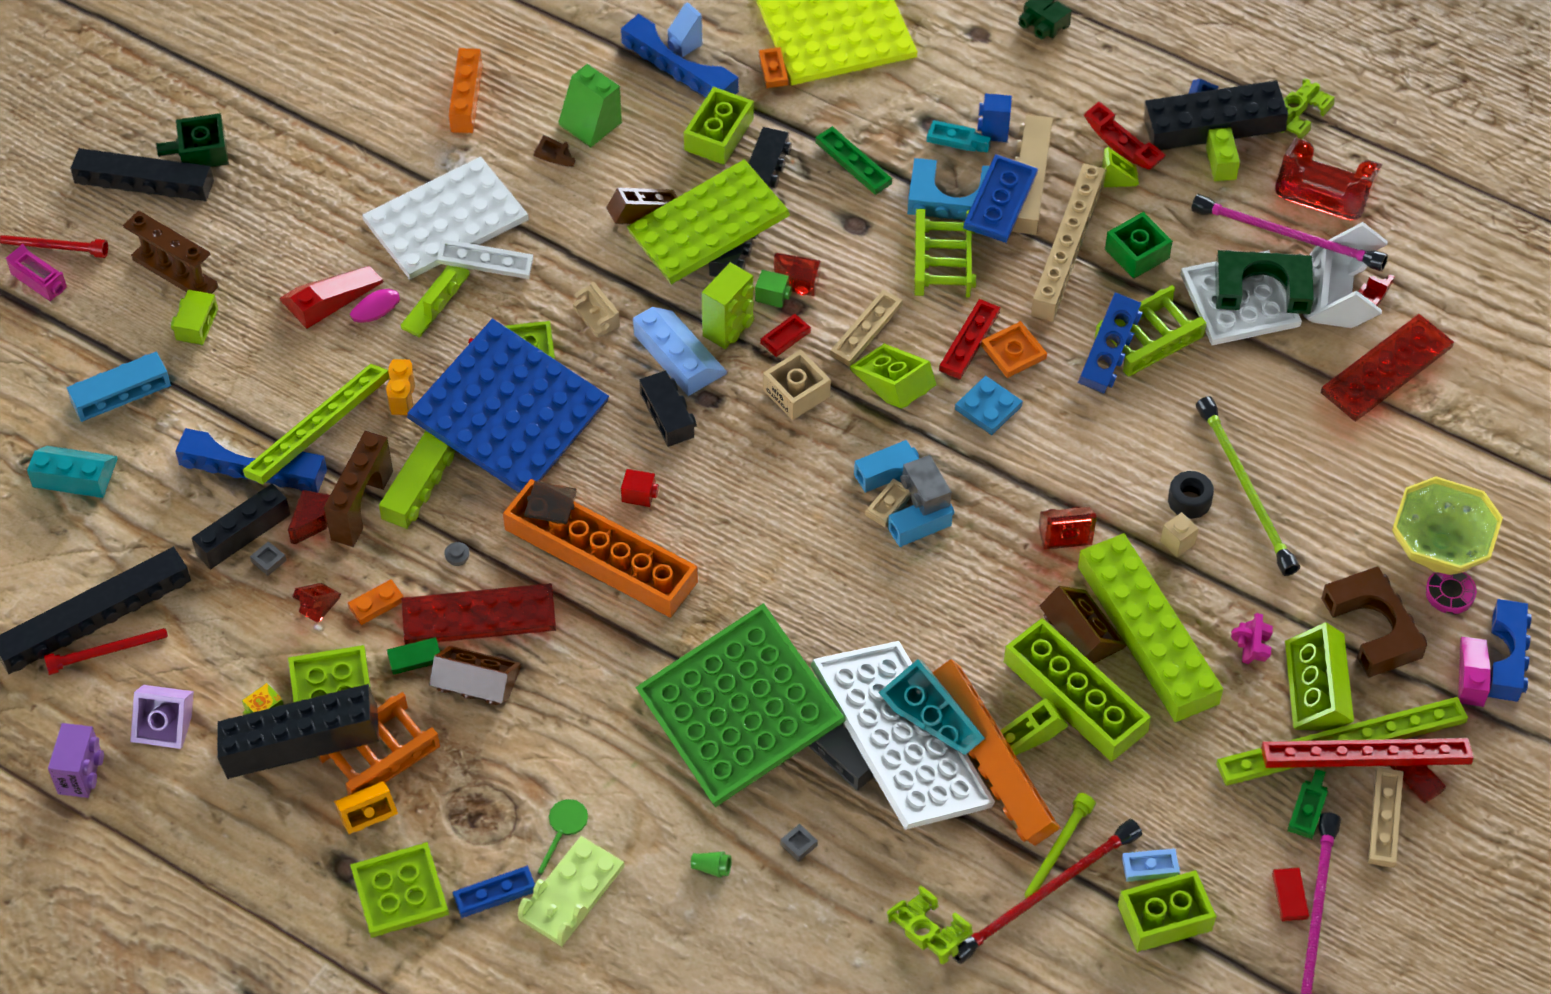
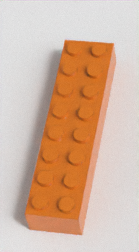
(608, 554)

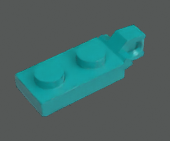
(957, 137)

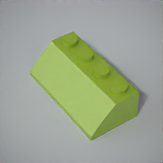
(1319, 679)

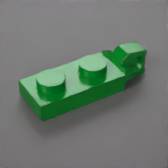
(1309, 806)

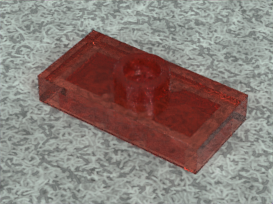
(1421, 781)

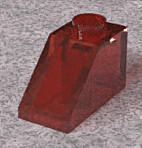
(802, 272)
(308, 516)

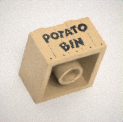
(796, 384)

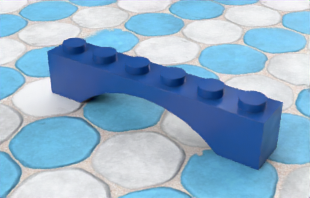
(643, 39)
(202, 452)

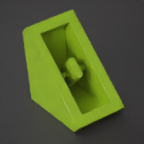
(1118, 170)

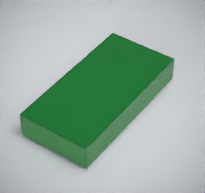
(413, 655)

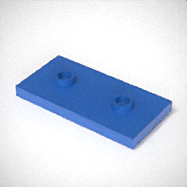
(1000, 198)

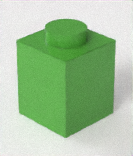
(772, 288)

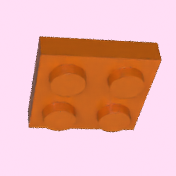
(1014, 349)

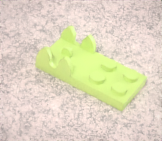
(570, 891)

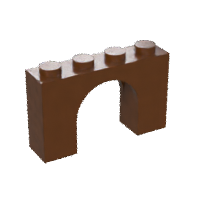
(369, 466)
(1373, 591)

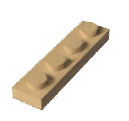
(866, 328)
(1385, 817)

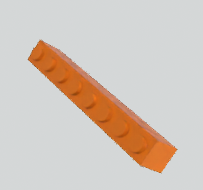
(999, 761)

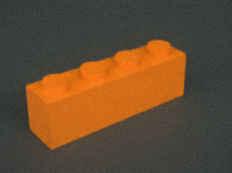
(465, 90)

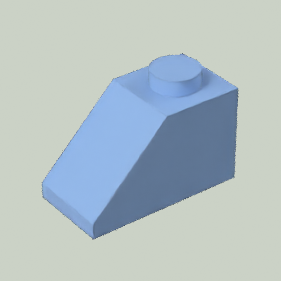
(685, 31)

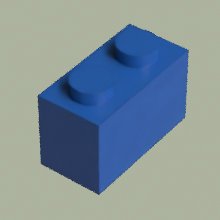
(996, 117)

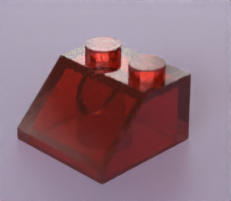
(1067, 527)

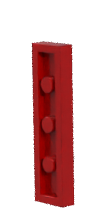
(969, 339)

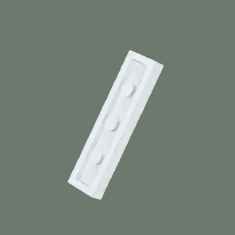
(485, 259)

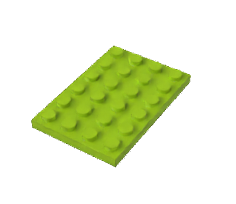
(708, 221)

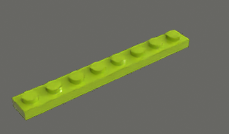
(316, 424)

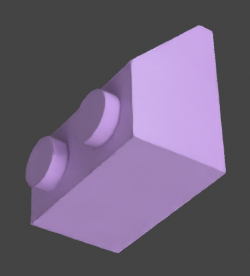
(161, 716)

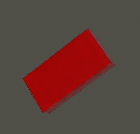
(785, 335)
(1290, 894)

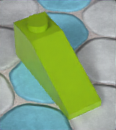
(1034, 727)

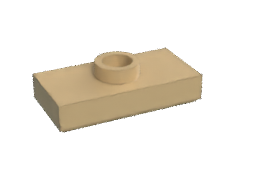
(888, 502)

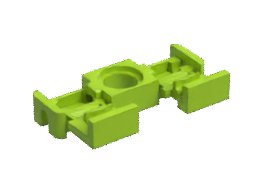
(1306, 94)
(913, 917)

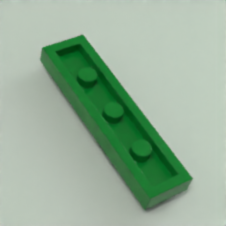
(853, 160)

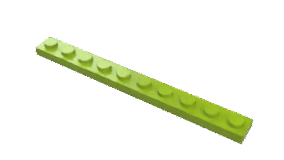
(1392, 726)

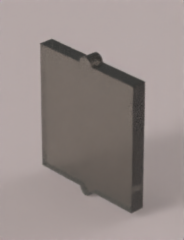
(550, 502)

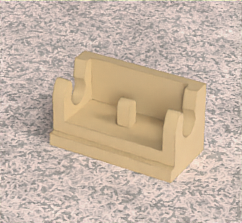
(596, 310)

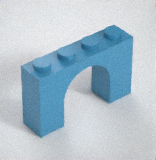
(926, 195)
(879, 470)

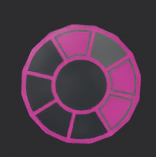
(1451, 592)

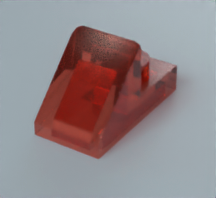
(316, 600)

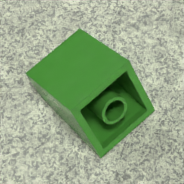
(591, 106)

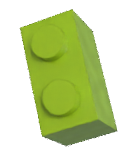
(1222, 154)
(194, 317)

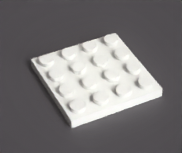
(1260, 310)

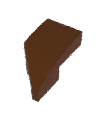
(554, 152)

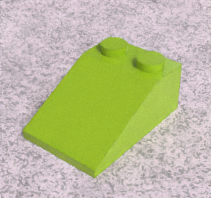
(895, 375)

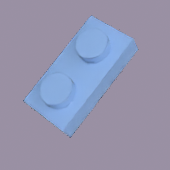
(1150, 865)

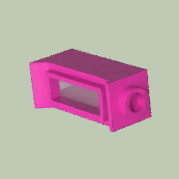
(35, 273)

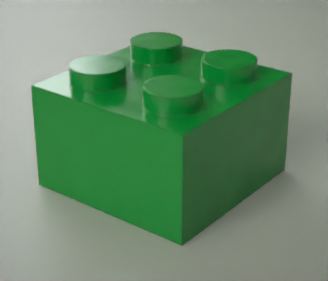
(1138, 245)

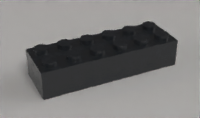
(1188, 117)
(297, 731)

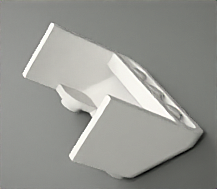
(1333, 280)

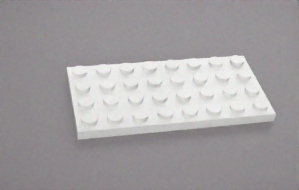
(914, 769)

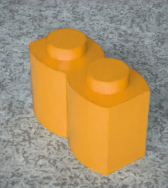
(400, 386)

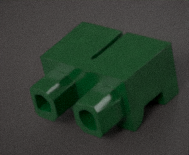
(1045, 16)

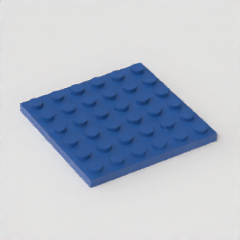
(508, 406)

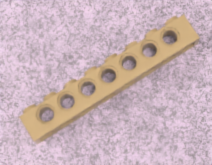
(1068, 242)

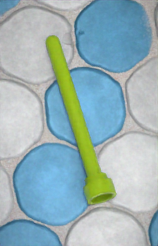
(1082, 805)

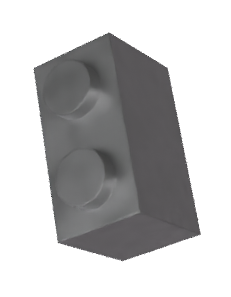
(926, 485)

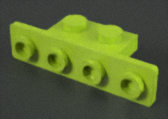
(434, 300)

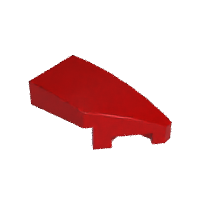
(1376, 288)

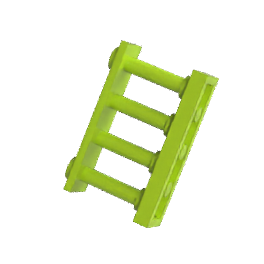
(924, 261)
(1170, 342)

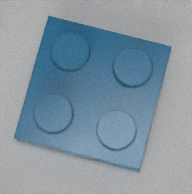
(988, 405)

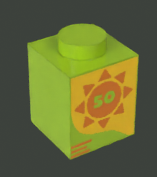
(261, 699)

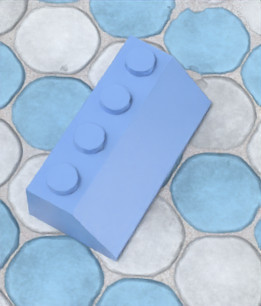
(677, 349)

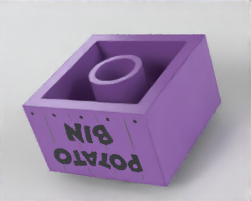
(75, 760)

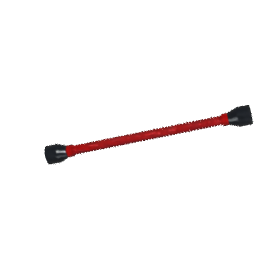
(1125, 834)

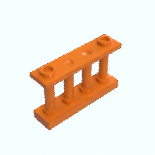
(402, 755)

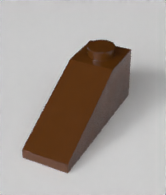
(634, 203)

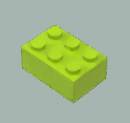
(718, 125)
(727, 306)
(1166, 911)

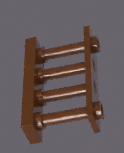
(170, 254)

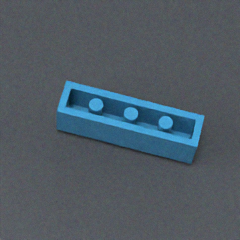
(118, 386)

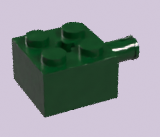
(199, 141)

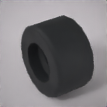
(1191, 482)

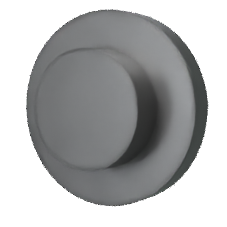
(457, 553)

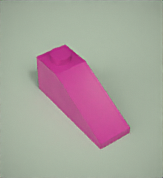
(1473, 671)

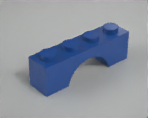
(1510, 624)

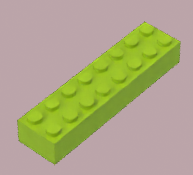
(1150, 628)

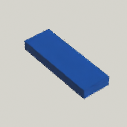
(494, 891)

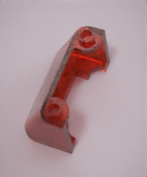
(1323, 185)

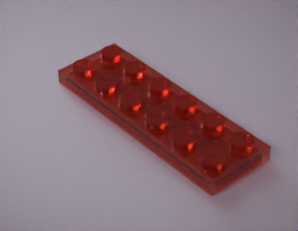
(1387, 367)
(479, 613)

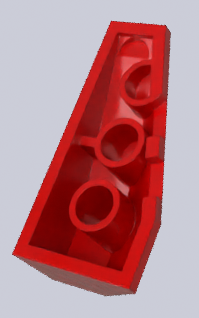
(324, 297)

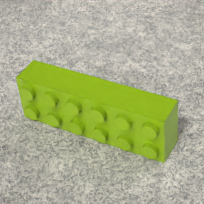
(1077, 688)

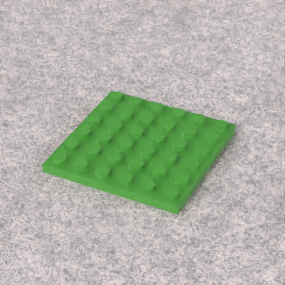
(740, 704)

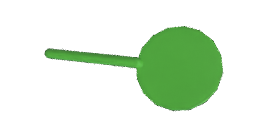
(566, 818)

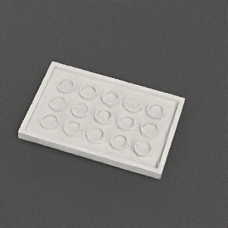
(458, 206)

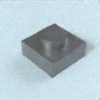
(268, 558)
(799, 842)

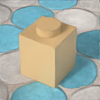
(1179, 534)

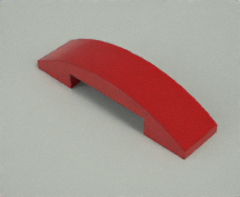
(1121, 140)

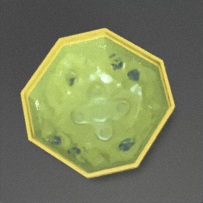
(1446, 525)

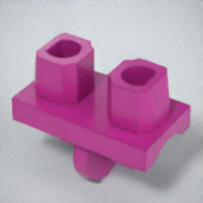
(1249, 638)

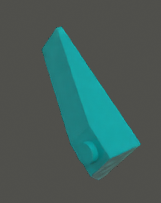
(926, 703)

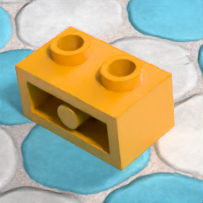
(366, 807)

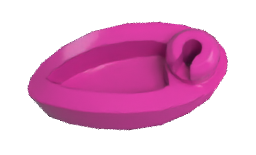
(375, 305)

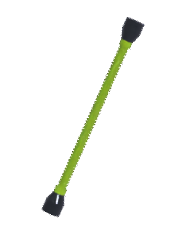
(1285, 559)

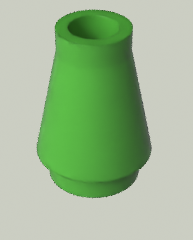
(713, 863)

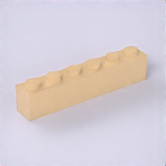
(1033, 152)

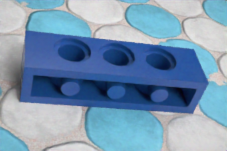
(1119, 308)

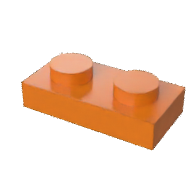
(773, 67)
(376, 602)

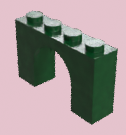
(1290, 270)

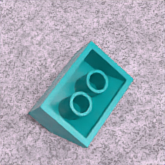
(71, 470)

